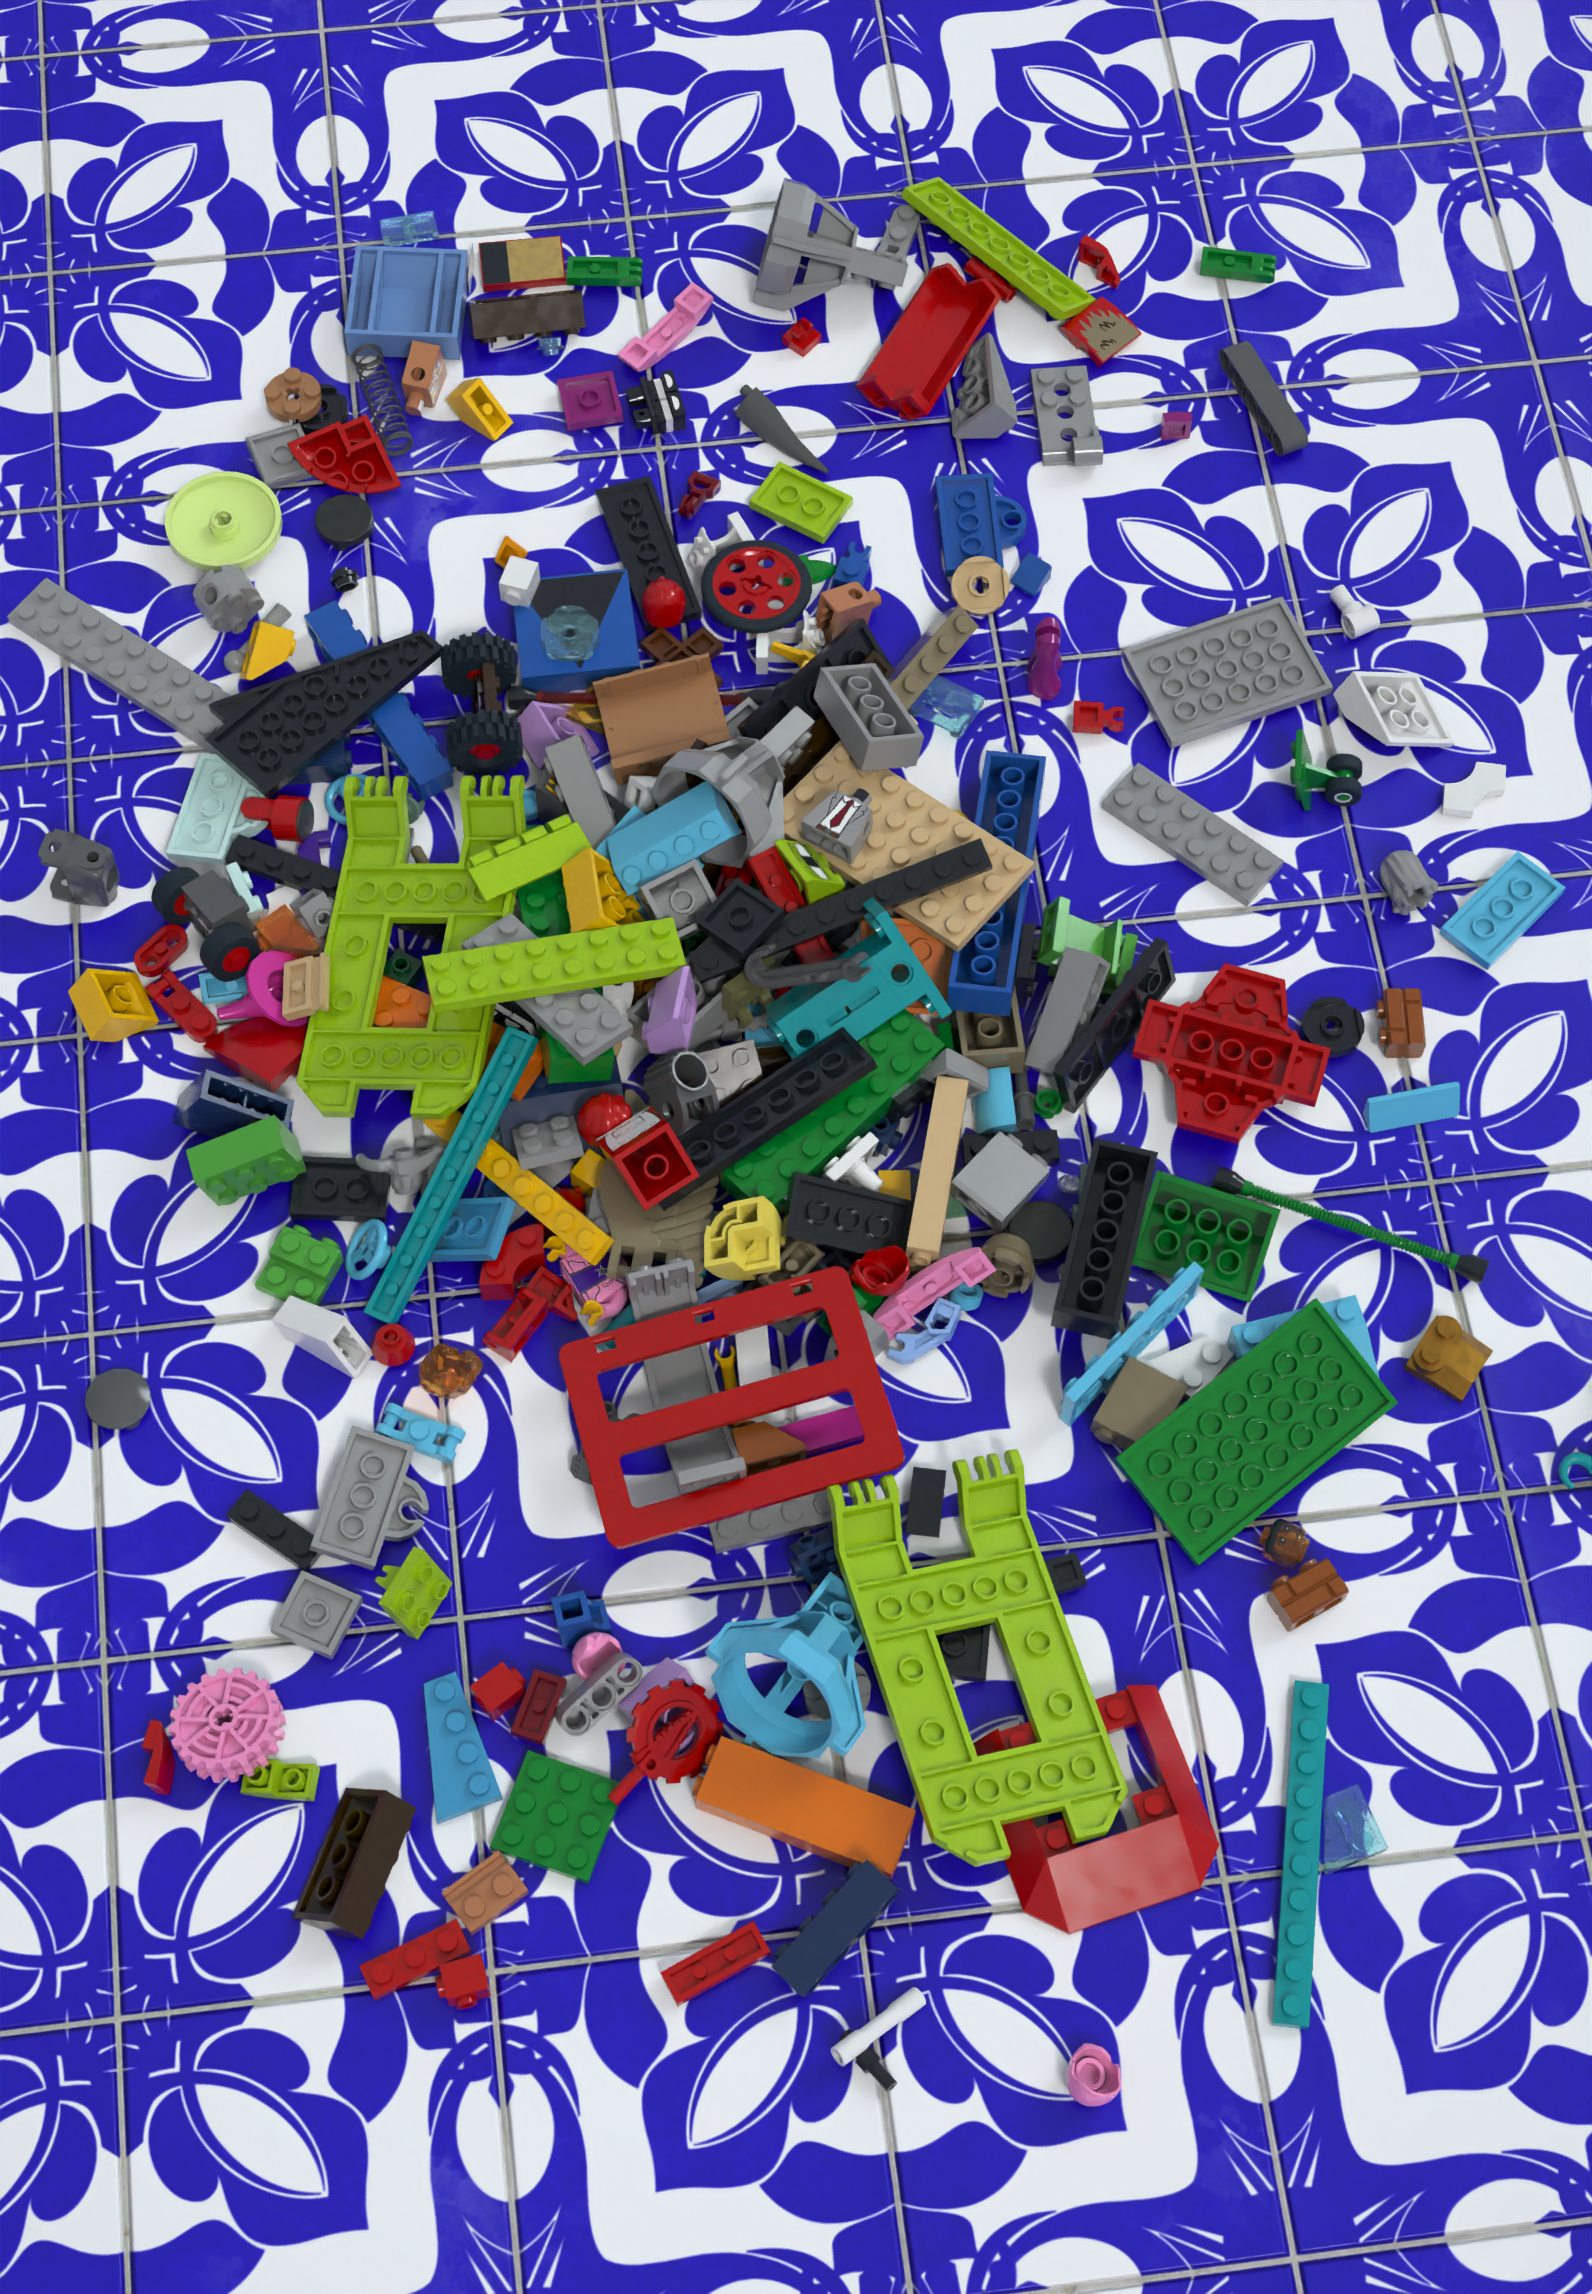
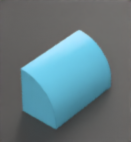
(995, 1107)

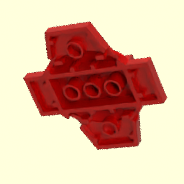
(1231, 1053)

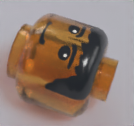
(1284, 1543)

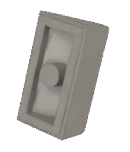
(955, 1065)

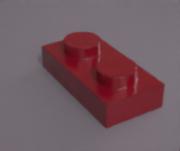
(538, 1707)

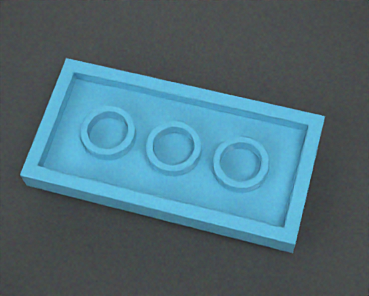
(1502, 910)

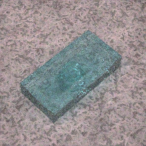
(409, 229)

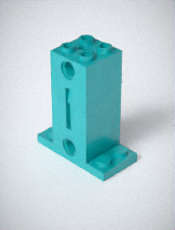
(897, 980)

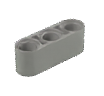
(616, 1690)

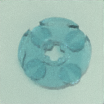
(569, 648)

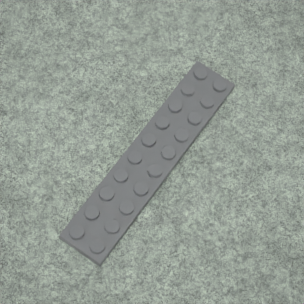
(120, 660)

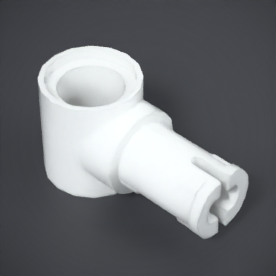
(1355, 617)

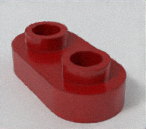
(159, 951)

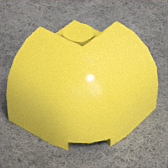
(744, 1240)

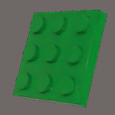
(556, 1817)

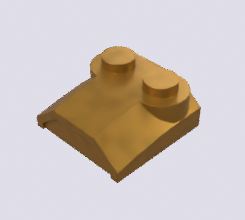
(1448, 1358)

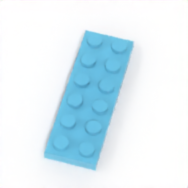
(1141, 1332)

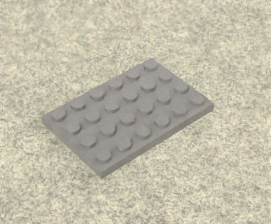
(1226, 671)

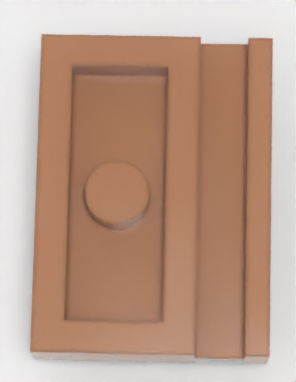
(485, 1892)

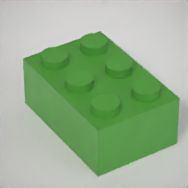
(246, 1161)

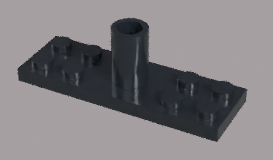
(845, 649)
(1113, 1025)

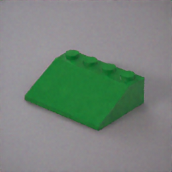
(1205, 1226)

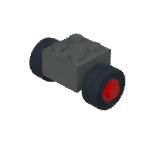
(215, 914)

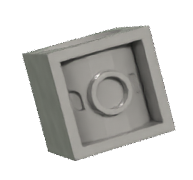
(680, 895)

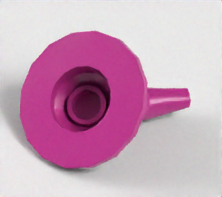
(265, 991)

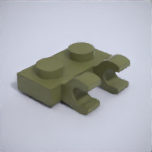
(741, 992)

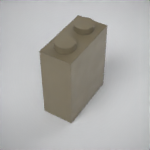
(1136, 1404)

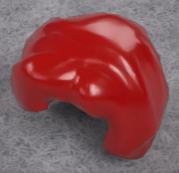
(601, 1115)

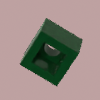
(412, 969)

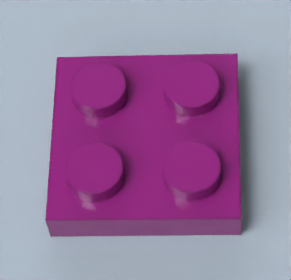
(590, 400)

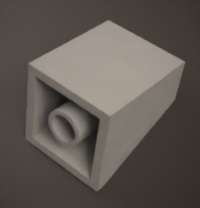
(999, 1181)

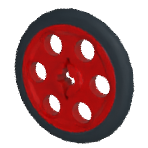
(763, 618)

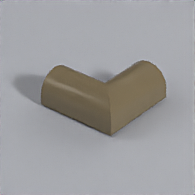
(795, 1261)

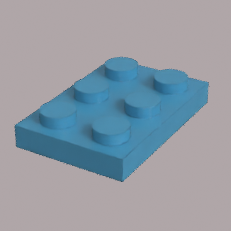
(474, 1230)

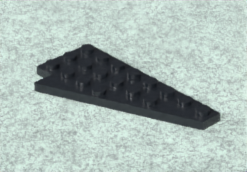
(294, 720)

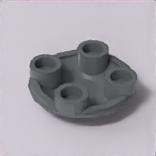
(118, 1399)

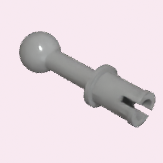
(234, 659)

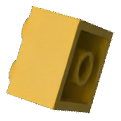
(112, 1004)

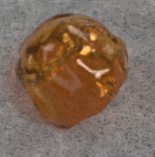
(448, 1372)

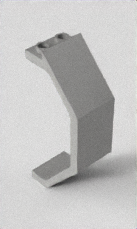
(682, 1377)

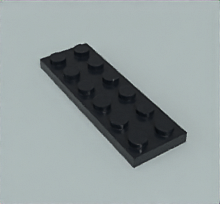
(644, 541)

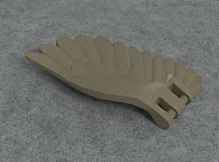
(653, 1232)

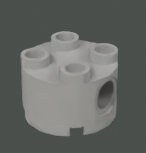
(227, 599)

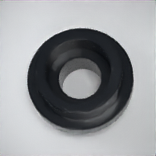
(344, 579)

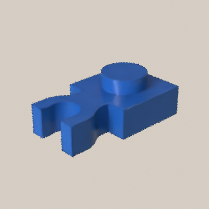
(853, 568)

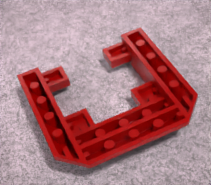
(1126, 1871)

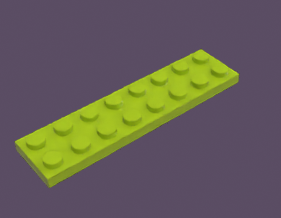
(998, 248)
(553, 964)

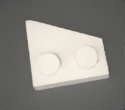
(1194, 1363)

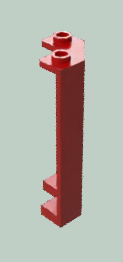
(928, 342)

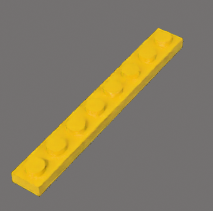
(533, 1194)

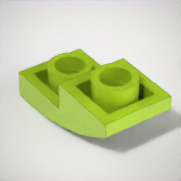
(282, 1781)

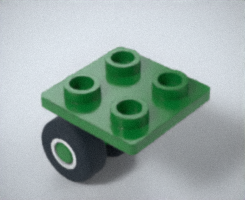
(1338, 778)

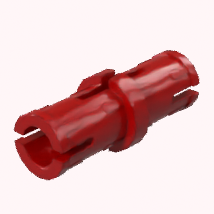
(978, 270)

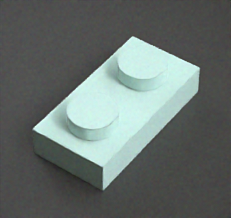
(241, 884)

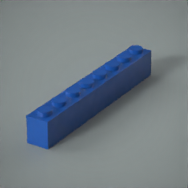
(393, 721)

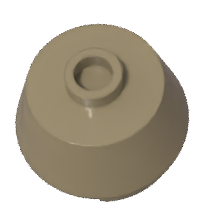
(1013, 1265)

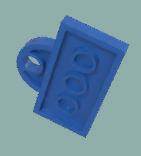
(975, 519)

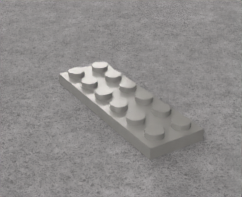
(1192, 834)
(575, 1018)

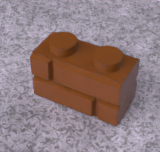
(1401, 1023)
(1307, 1593)

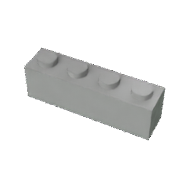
(580, 788)
(1067, 1009)

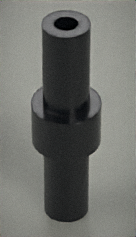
(870, 2063)

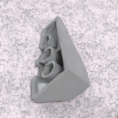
(986, 396)

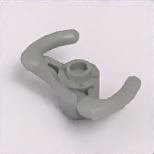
(405, 1165)

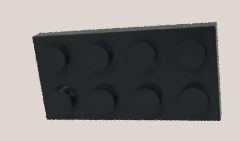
(844, 1216)

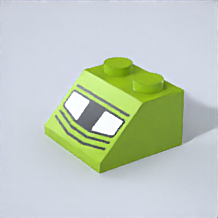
(809, 871)

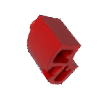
(518, 1257)

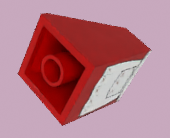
(648, 1157)

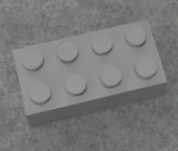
(868, 717)

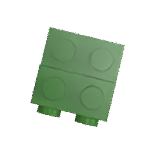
(300, 1266)

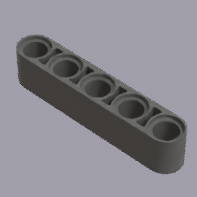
(1263, 398)

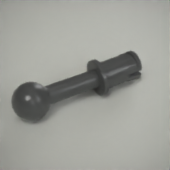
(1024, 1101)

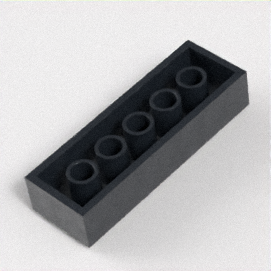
(1104, 1239)

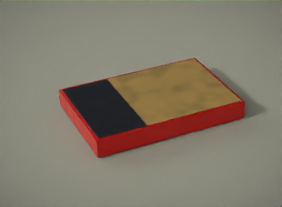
(522, 263)

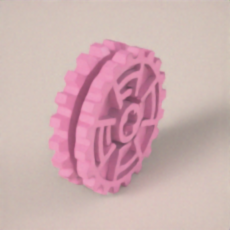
(227, 1725)

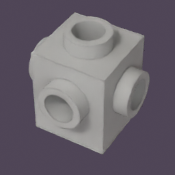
(314, 912)

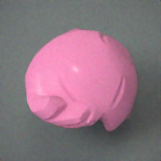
(592, 1652)
(1092, 2076)

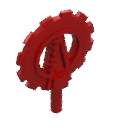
(655, 1752)

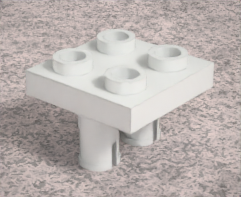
(853, 1166)

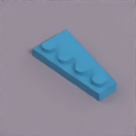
(457, 1755)

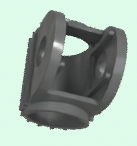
(677, 1085)

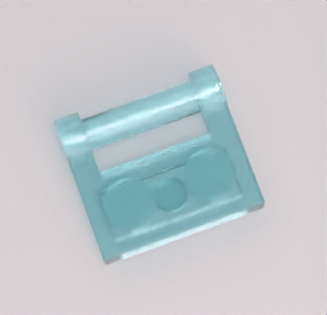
(951, 700)

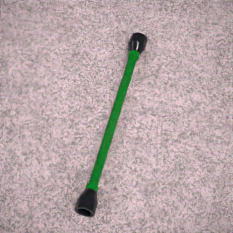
(1468, 1266)

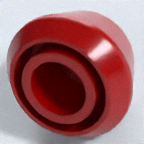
(393, 1345)

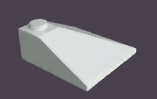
(1392, 709)

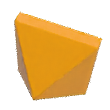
(508, 548)

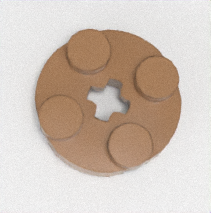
(289, 383)

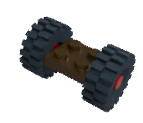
(487, 737)

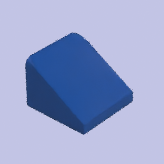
(1032, 574)

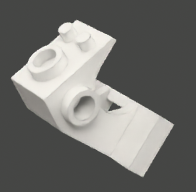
(705, 550)
(804, 633)

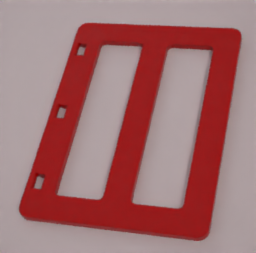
(850, 1372)

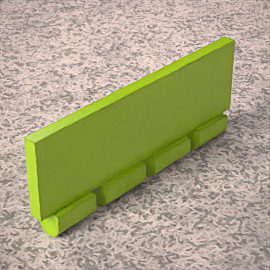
(524, 864)

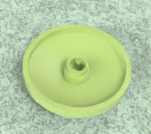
(223, 521)

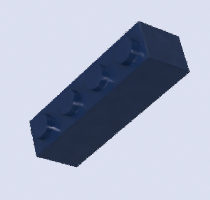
(835, 1928)

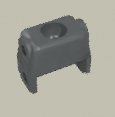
(84, 864)

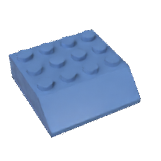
(406, 298)

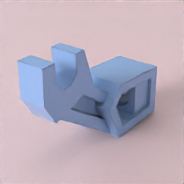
(930, 1338)

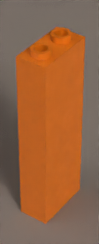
(802, 1807)

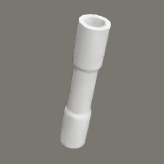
(861, 2039)

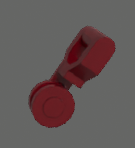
(692, 502)

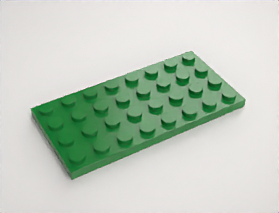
(1255, 1431)

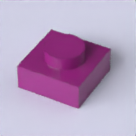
(1176, 425)

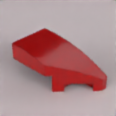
(1098, 257)
(555, 1291)
(162, 1763)

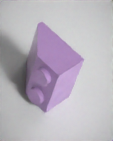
(546, 723)
(671, 1013)
(660, 1675)

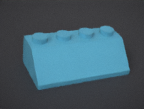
(671, 836)

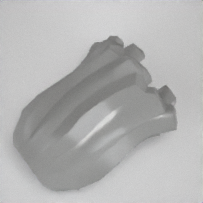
(1406, 882)

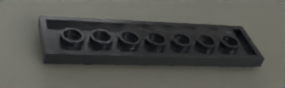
(772, 1107)

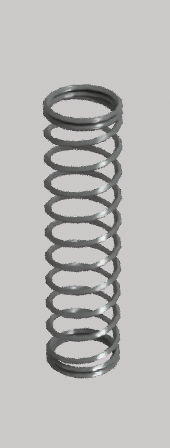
(363, 366)

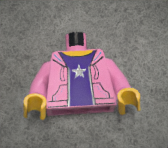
(596, 1294)

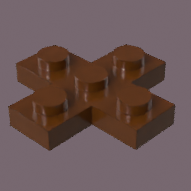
(664, 647)

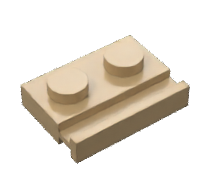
(305, 986)

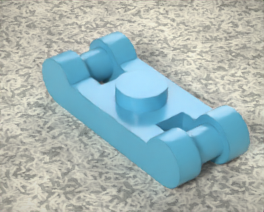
(421, 1433)

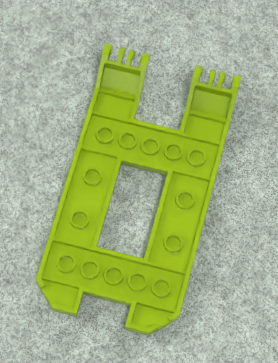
(372, 894)
(1002, 1584)

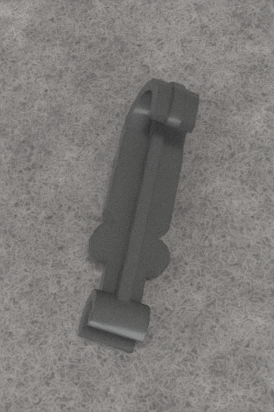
(802, 974)

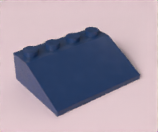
(553, 1100)

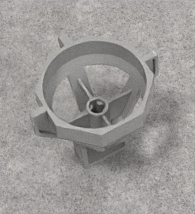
(830, 252)
(750, 782)

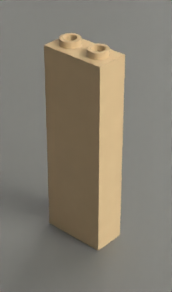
(936, 1172)

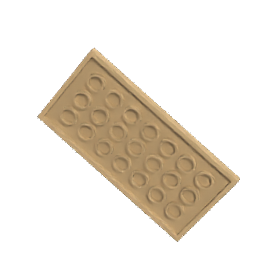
(905, 831)

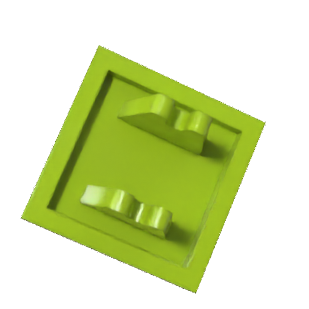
(413, 1591)

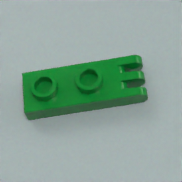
(1238, 265)
(604, 271)

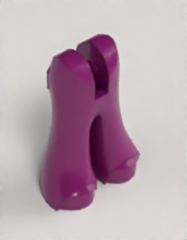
(1045, 661)

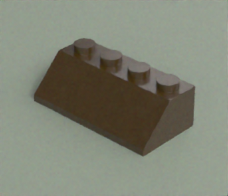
(527, 314)
(354, 1862)

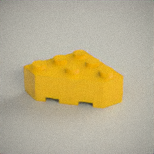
(595, 894)

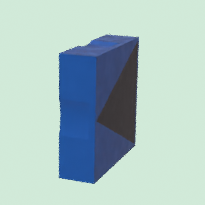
(604, 597)

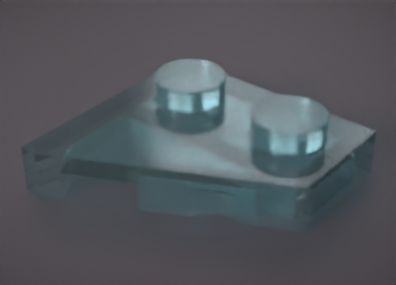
(1349, 1830)

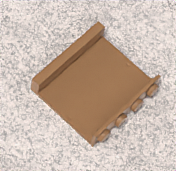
(658, 713)

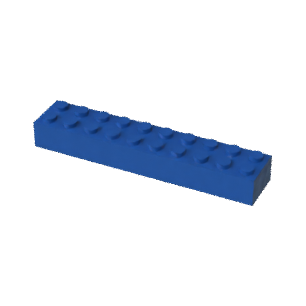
(1009, 810)

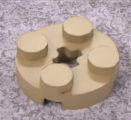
(991, 574)

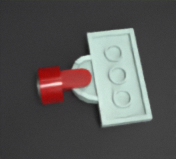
(225, 805)

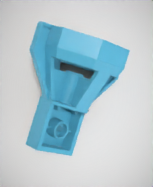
(818, 1647)

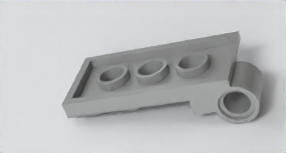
(1086, 444)

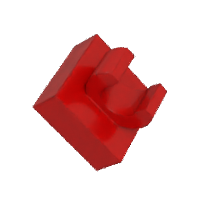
(801, 337)

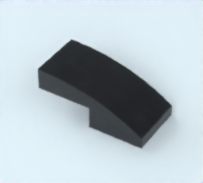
(926, 1502)

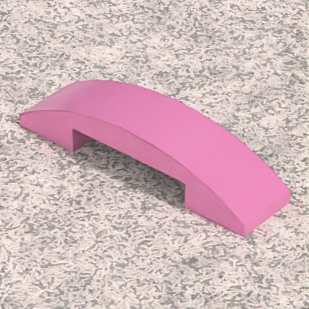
(669, 331)
(928, 1285)

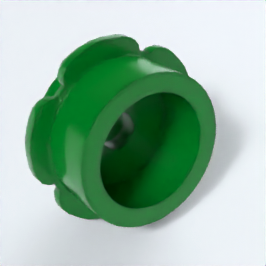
(1048, 1096)

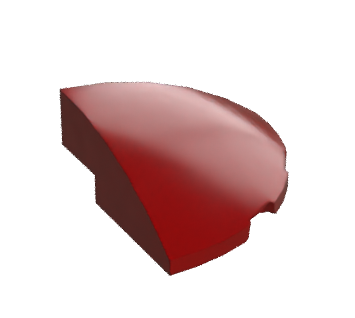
(347, 457)
(260, 1050)

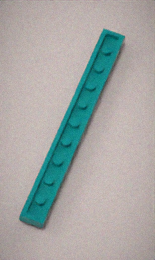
(451, 1176)
(1300, 1856)

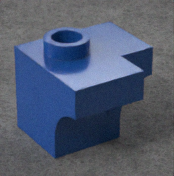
(579, 1616)

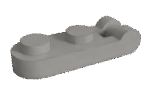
(900, 232)

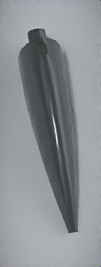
(767, 422)

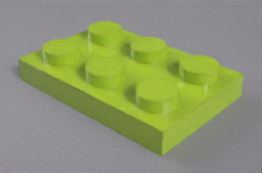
(801, 502)

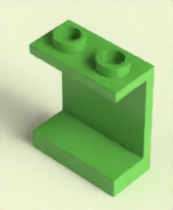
(1065, 930)

